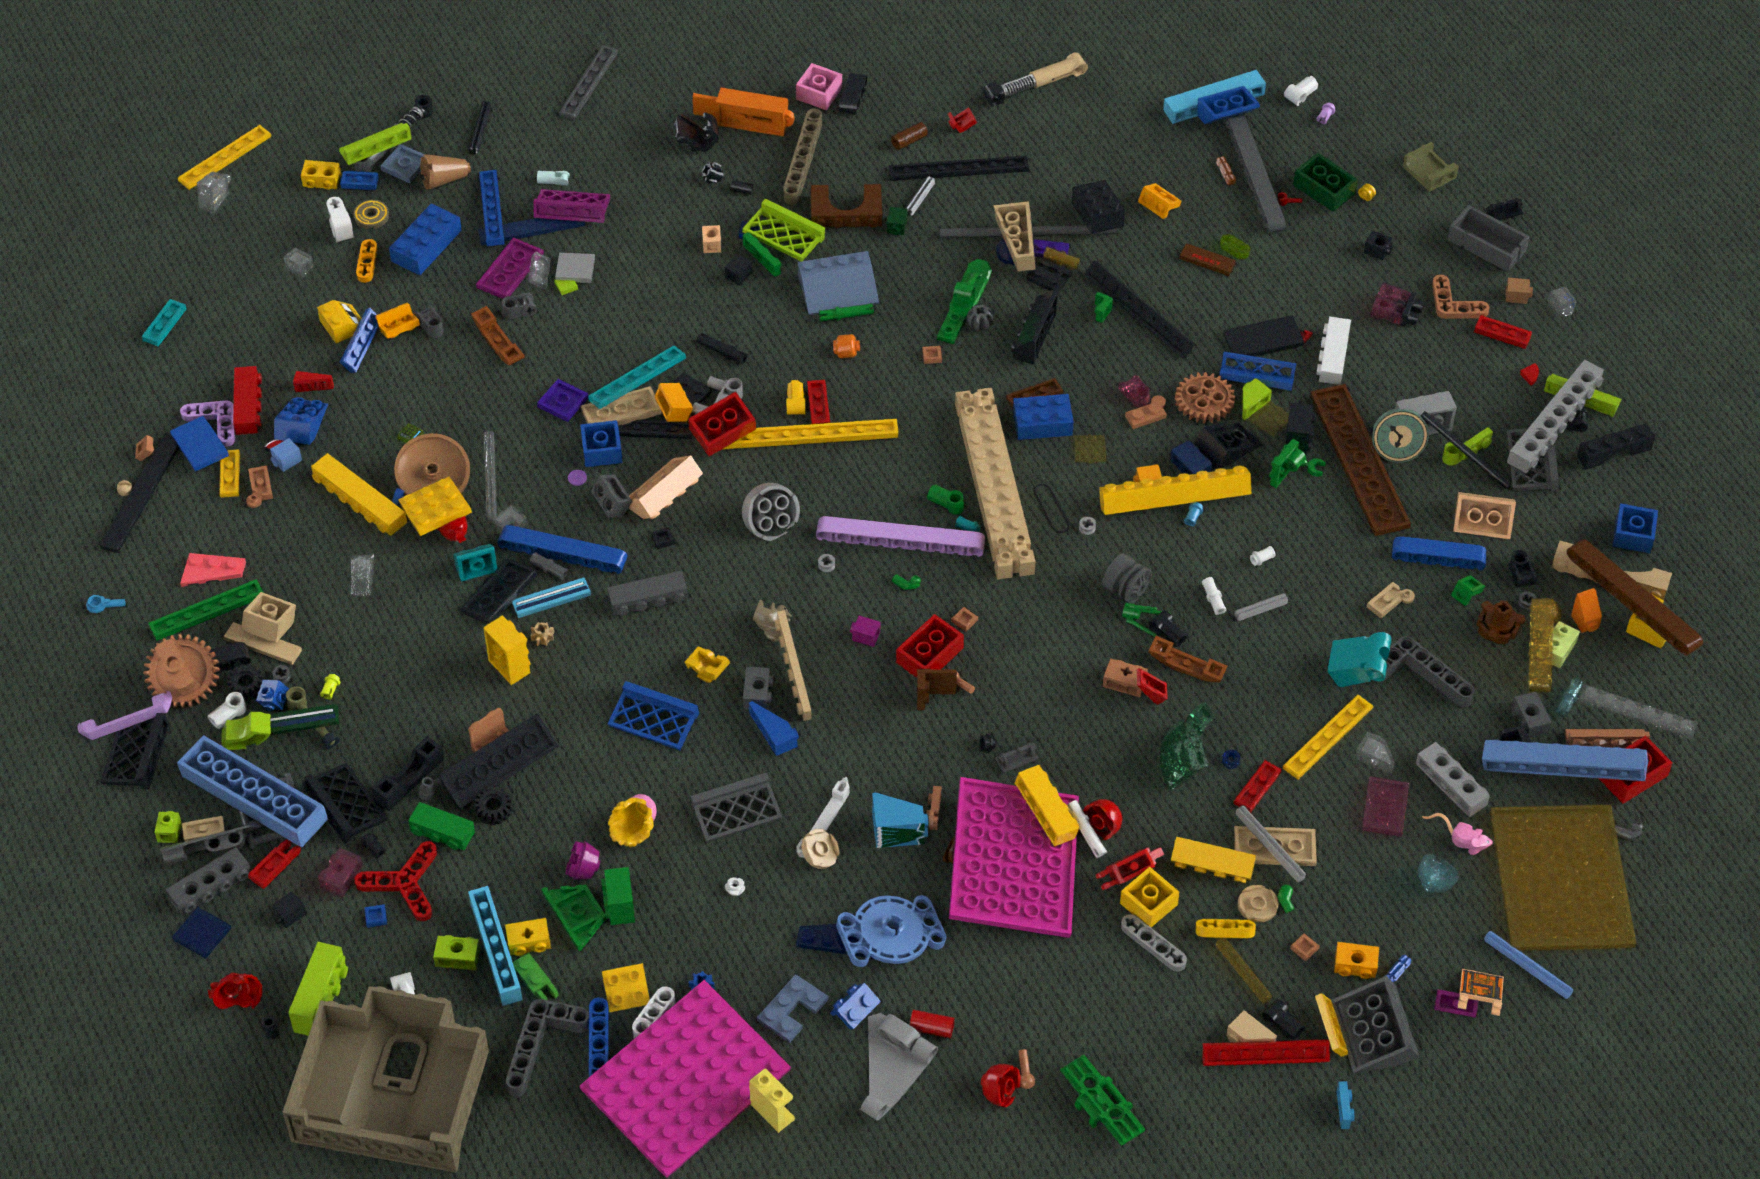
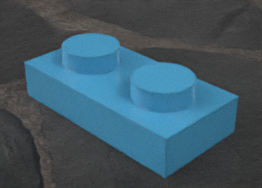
(1344, 1098)

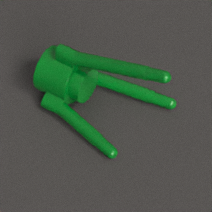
(1133, 612)

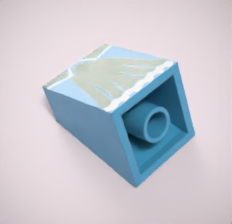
(898, 822)

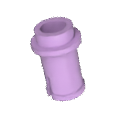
(1327, 110)

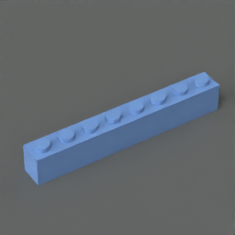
(1565, 760)

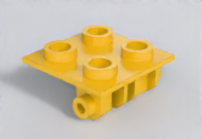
(626, 987)

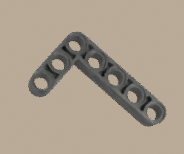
(1429, 667)
(534, 1039)

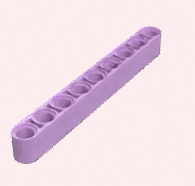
(900, 535)

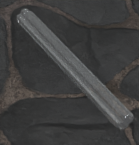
(490, 476)

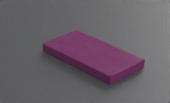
(508, 269)

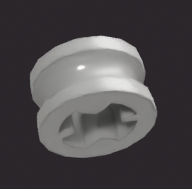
(1083, 522)
(826, 568)

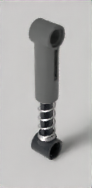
(422, 109)

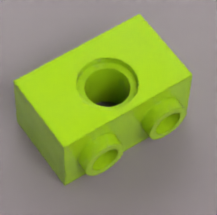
(465, 959)

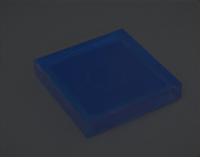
(201, 932)

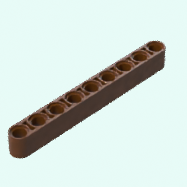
(1635, 597)

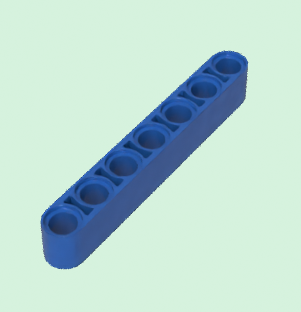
(562, 548)

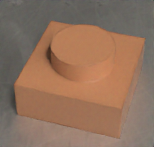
(144, 448)

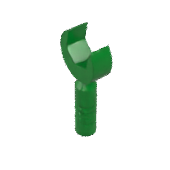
(1311, 466)

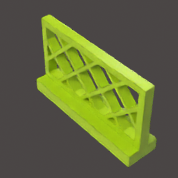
(790, 221)

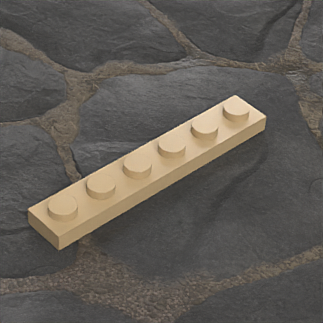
(794, 672)

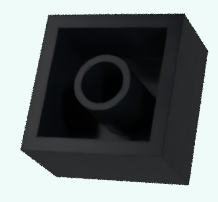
(1300, 426)

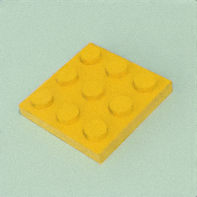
(434, 506)

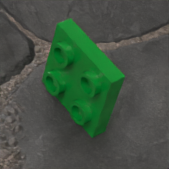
(1288, 460)

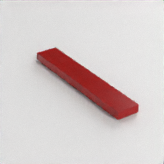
(1265, 1052)

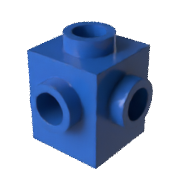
(272, 695)

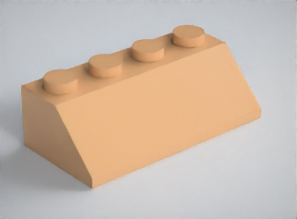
(664, 487)

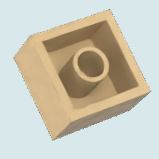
(268, 617)

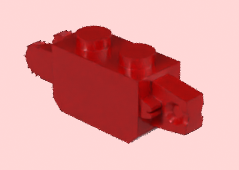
(1130, 866)

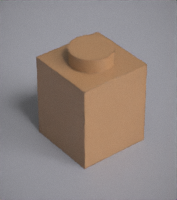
(1518, 290)

